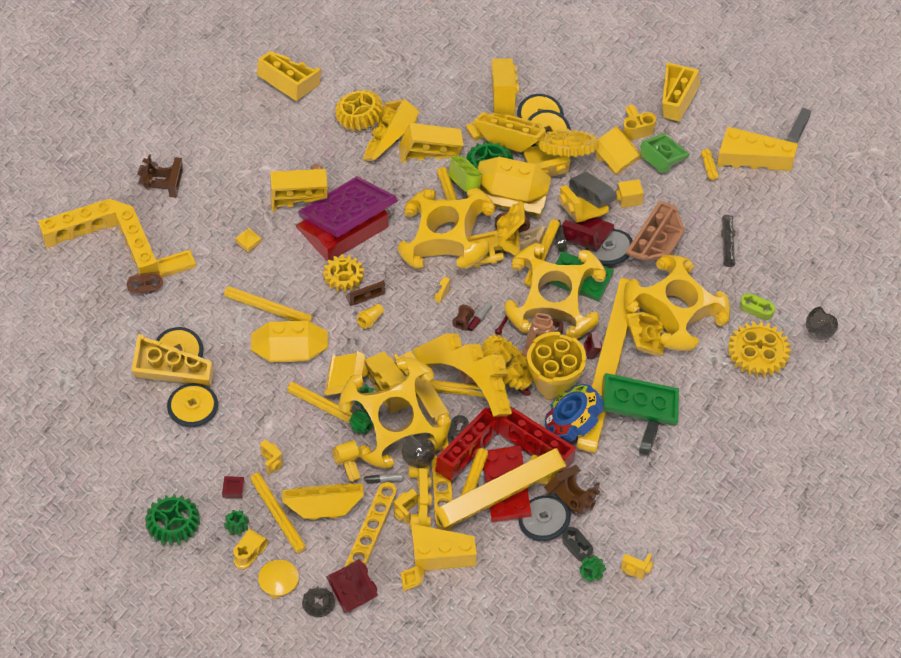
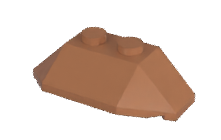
(658, 234)

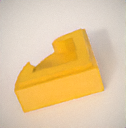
(445, 282)

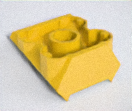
(617, 150)
(646, 332)
(341, 369)

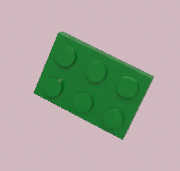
(590, 287)

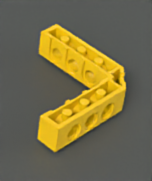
(97, 217)

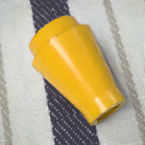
(369, 316)

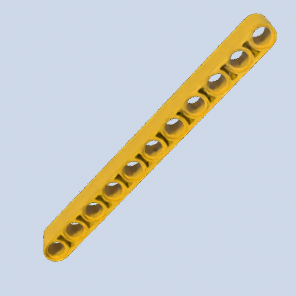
(608, 362)

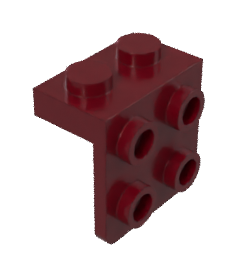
(588, 233)
(352, 586)

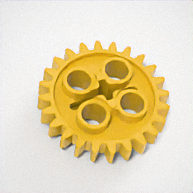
(568, 143)
(759, 349)
(516, 363)

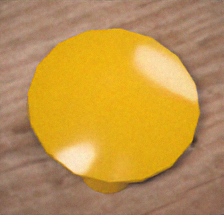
(278, 578)

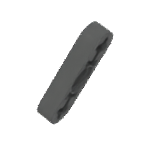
(799, 125)

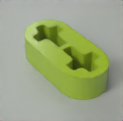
(757, 306)

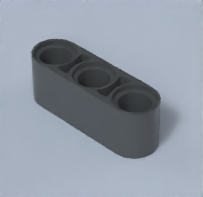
(592, 189)

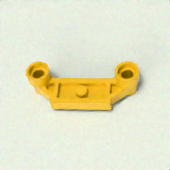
(424, 498)

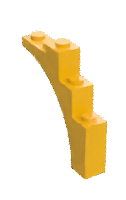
(469, 358)

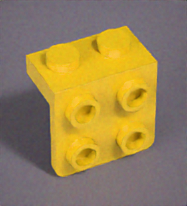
(548, 163)
(577, 207)
(507, 228)

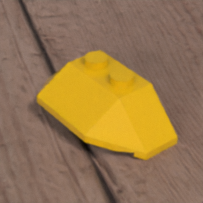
(509, 130)
(513, 179)
(289, 341)
(323, 500)

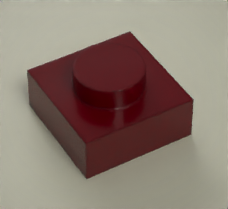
(592, 345)
(233, 487)

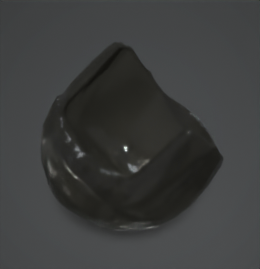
(820, 324)
(418, 453)

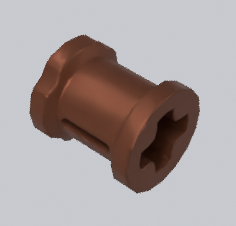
(463, 317)

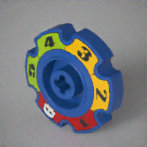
(574, 412)

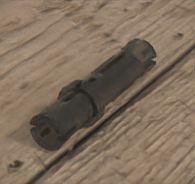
(728, 235)

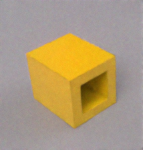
(629, 193)

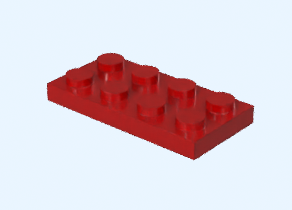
(497, 464)

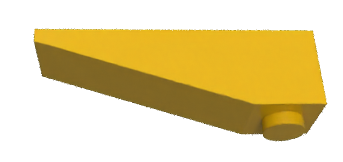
(390, 127)

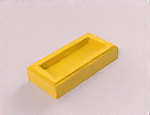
(175, 263)

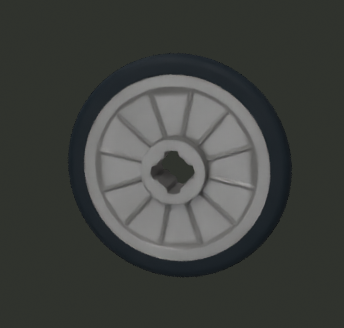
(613, 248)
(547, 528)

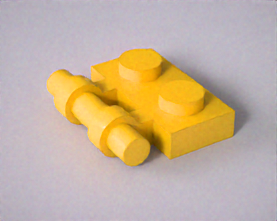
(492, 240)

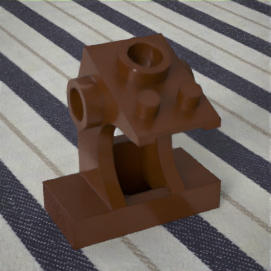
(150, 170)
(568, 490)

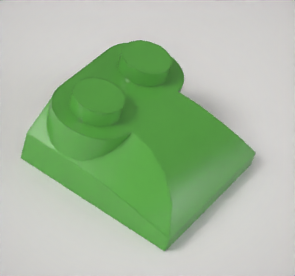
(662, 152)

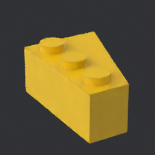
(287, 76)
(679, 90)
(430, 141)
(297, 186)
(384, 374)
(442, 549)

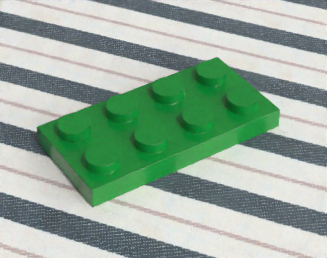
(640, 399)

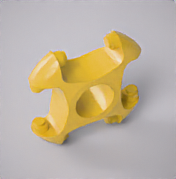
(452, 242)
(545, 272)
(674, 318)
(373, 400)

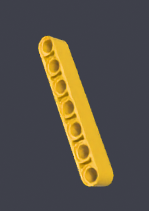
(500, 488)

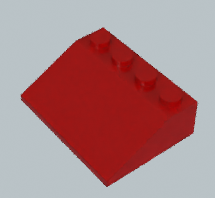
(331, 246)

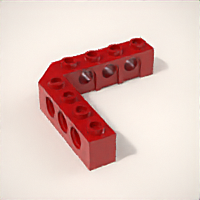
(514, 427)

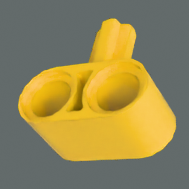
(637, 124)
(345, 455)

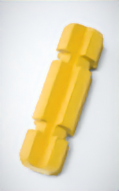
(709, 164)

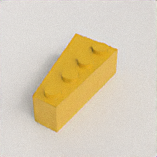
(756, 150)
(169, 364)

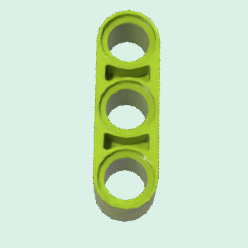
(464, 173)

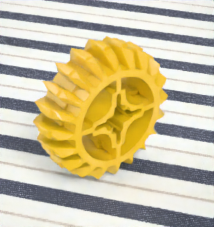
(359, 110)

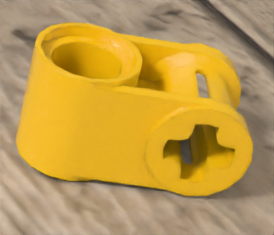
(249, 549)

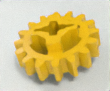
(343, 273)

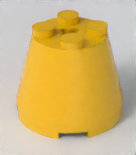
(555, 363)

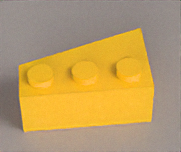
(504, 85)

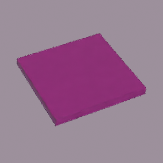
(347, 206)

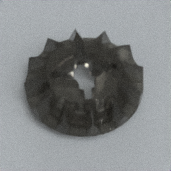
(316, 609)

